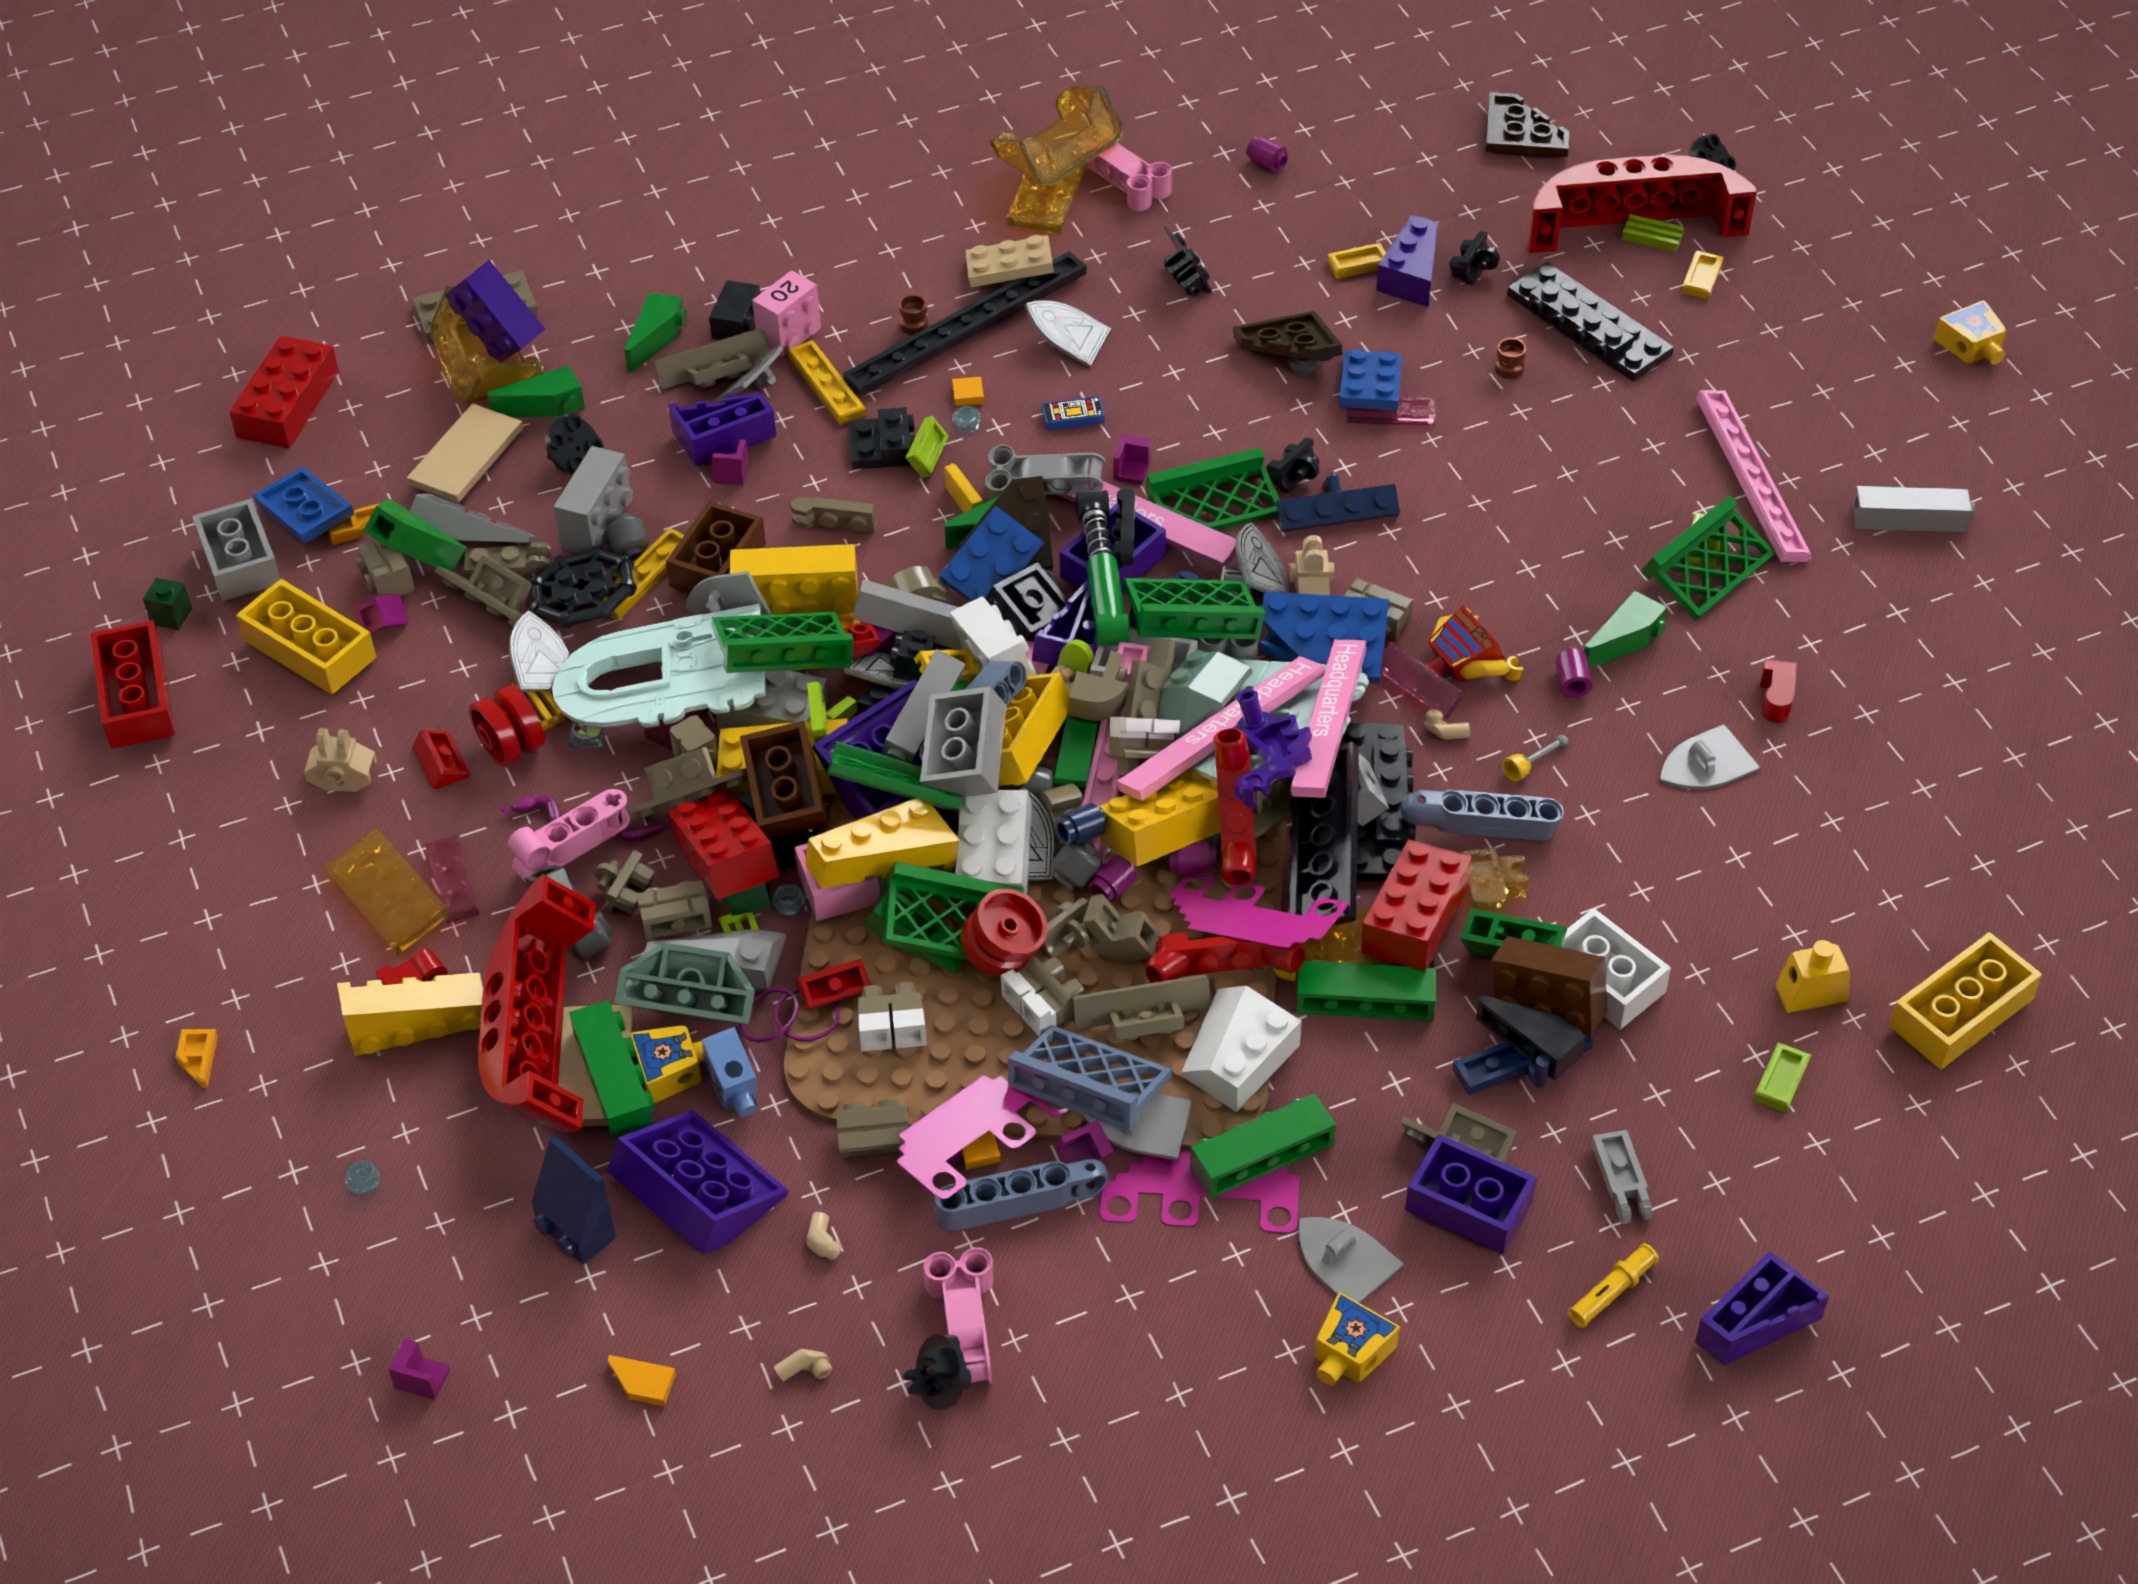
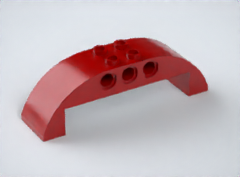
(1641, 186)
(526, 1005)

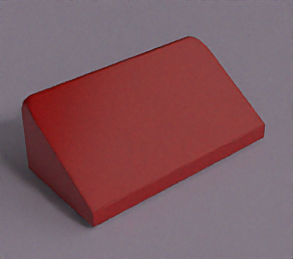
(439, 758)
(832, 984)

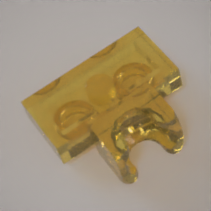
(1495, 880)

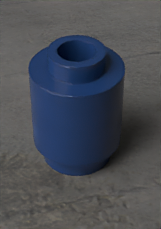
(1081, 824)

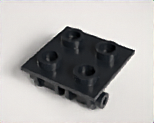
(1184, 266)

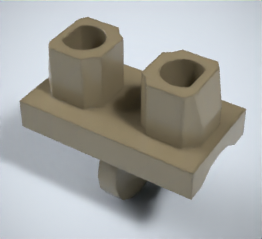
(619, 895)
(1067, 928)

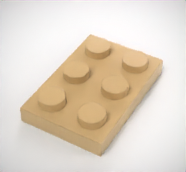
(1009, 260)

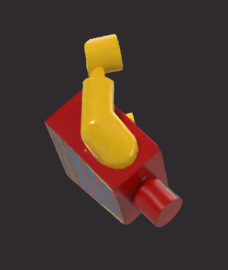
(1468, 649)

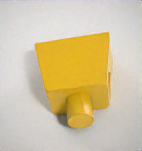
(1814, 978)

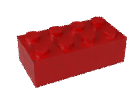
(284, 391)
(132, 684)
(723, 844)
(1416, 905)

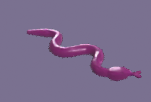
(529, 803)

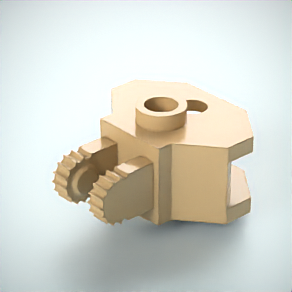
(1311, 568)
(338, 761)

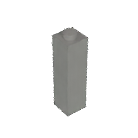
(1912, 509)
(905, 612)
(910, 727)

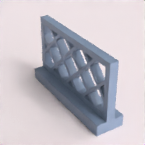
(1083, 1091)

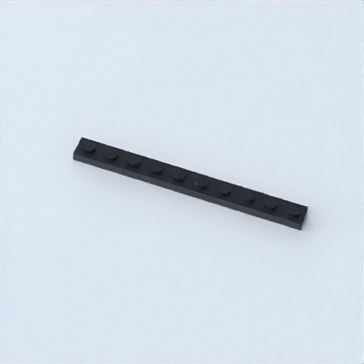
(961, 325)

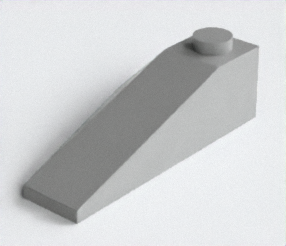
(464, 526)
(753, 950)

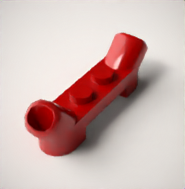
(1235, 819)
(1184, 957)

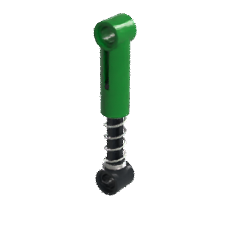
(1102, 570)

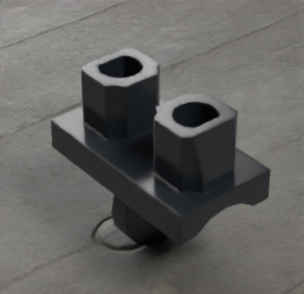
(1474, 258)
(1297, 464)

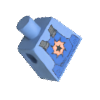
(730, 1072)

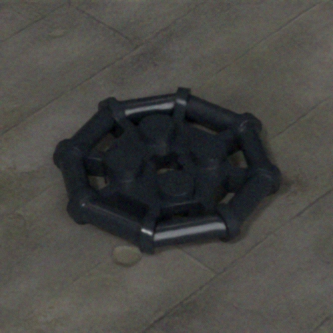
(594, 577)

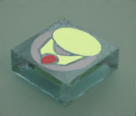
(586, 736)

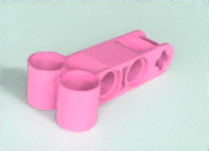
(1133, 176)
(569, 834)
(963, 1303)

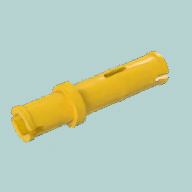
(1624, 1276)

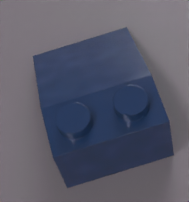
(572, 1203)

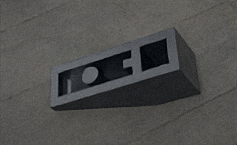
(1533, 1033)

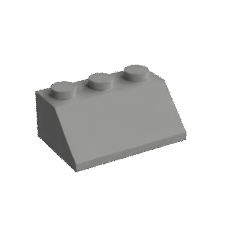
(964, 741)

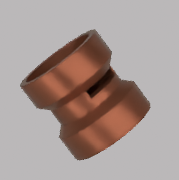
(913, 314)
(1510, 358)

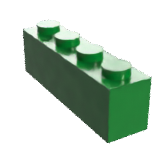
(1366, 991)
(611, 1069)
(1262, 1145)

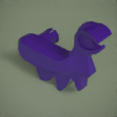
(1273, 739)

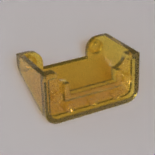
(1084, 130)
(466, 361)

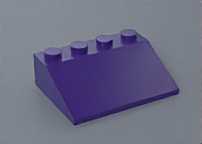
(869, 733)
(694, 1179)

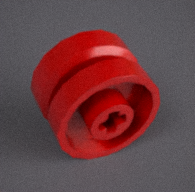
(507, 725)
(1003, 932)

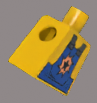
(1972, 334)
(667, 1060)
(1353, 1341)

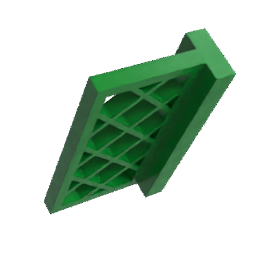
(1206, 477)
(1697, 536)
(1185, 619)
(774, 652)
(886, 775)
(938, 885)

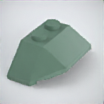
(1201, 688)
(687, 984)

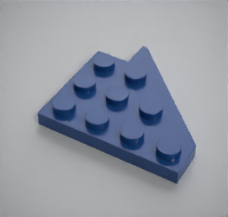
(1311, 623)

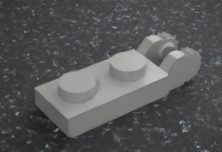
(1622, 1173)

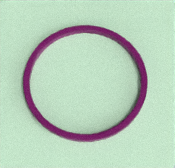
(785, 1028)
(800, 1038)

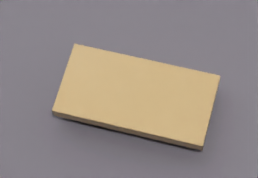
(465, 453)
(573, 1072)

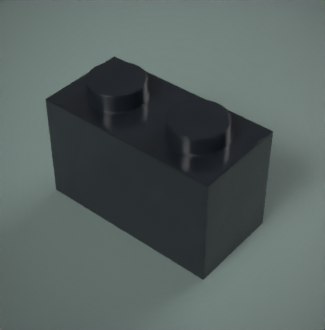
(733, 310)

